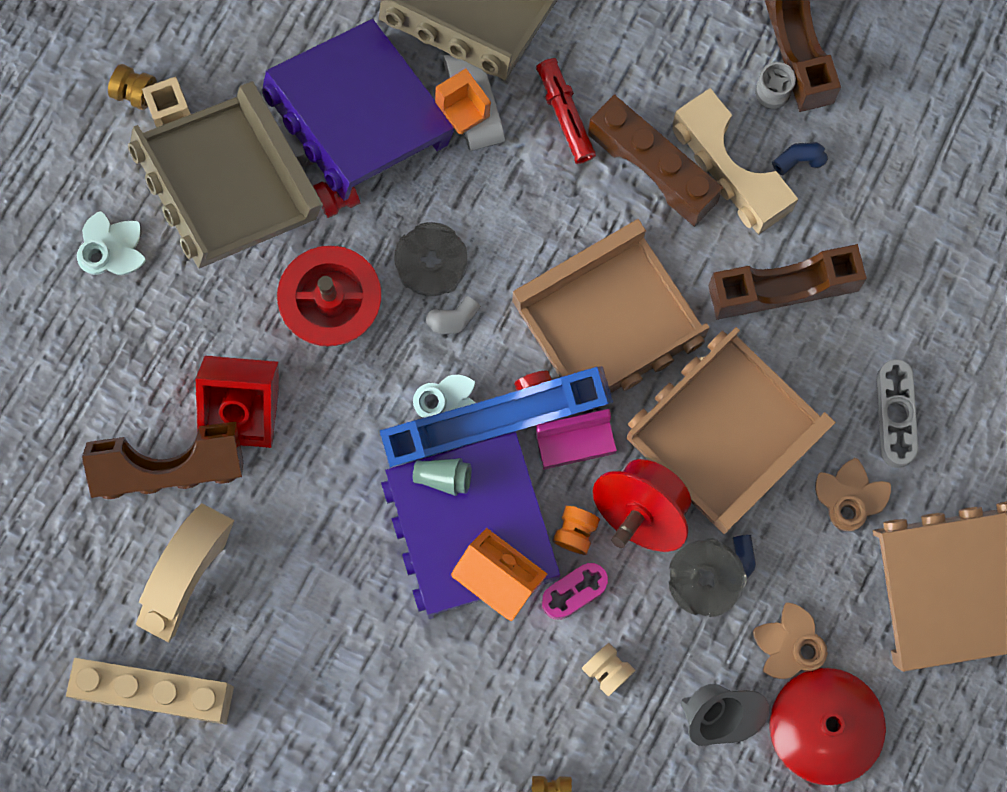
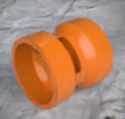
(576, 530)

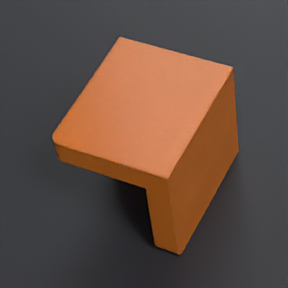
(462, 101)

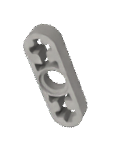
(907, 440)

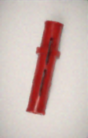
(560, 97)

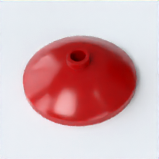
(801, 733)

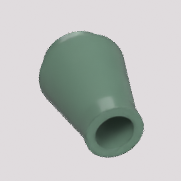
(445, 475)

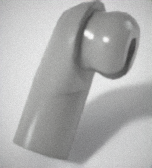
(452, 320)

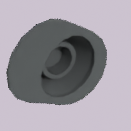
(724, 715)

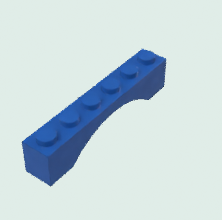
(496, 416)

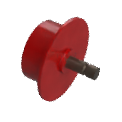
(644, 505)

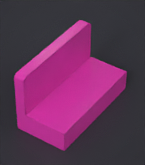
(575, 439)

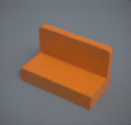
(498, 574)

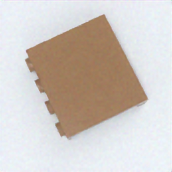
(610, 311)
(727, 429)
(947, 586)

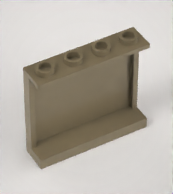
(476, 31)
(225, 177)

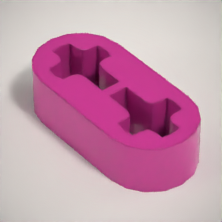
(570, 583)

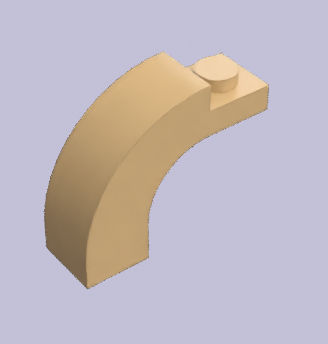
(180, 568)

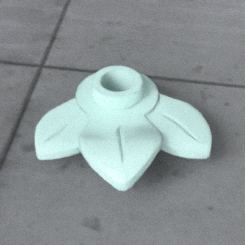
(114, 242)
(451, 393)

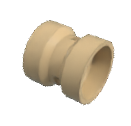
(608, 669)

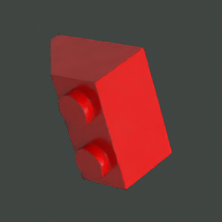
(240, 393)

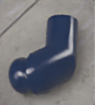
(798, 153)
(744, 549)

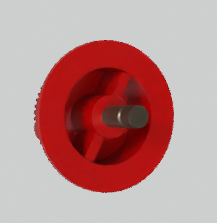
(329, 296)

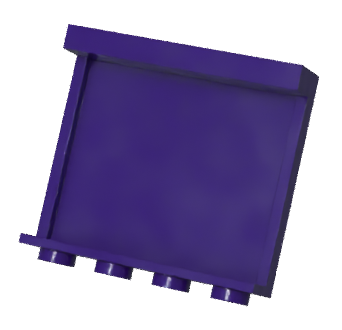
(355, 106)
(444, 525)

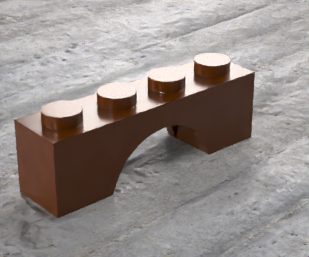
(814, 70)
(629, 136)
(756, 290)
(117, 468)

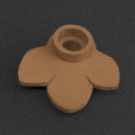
(851, 490)
(785, 640)

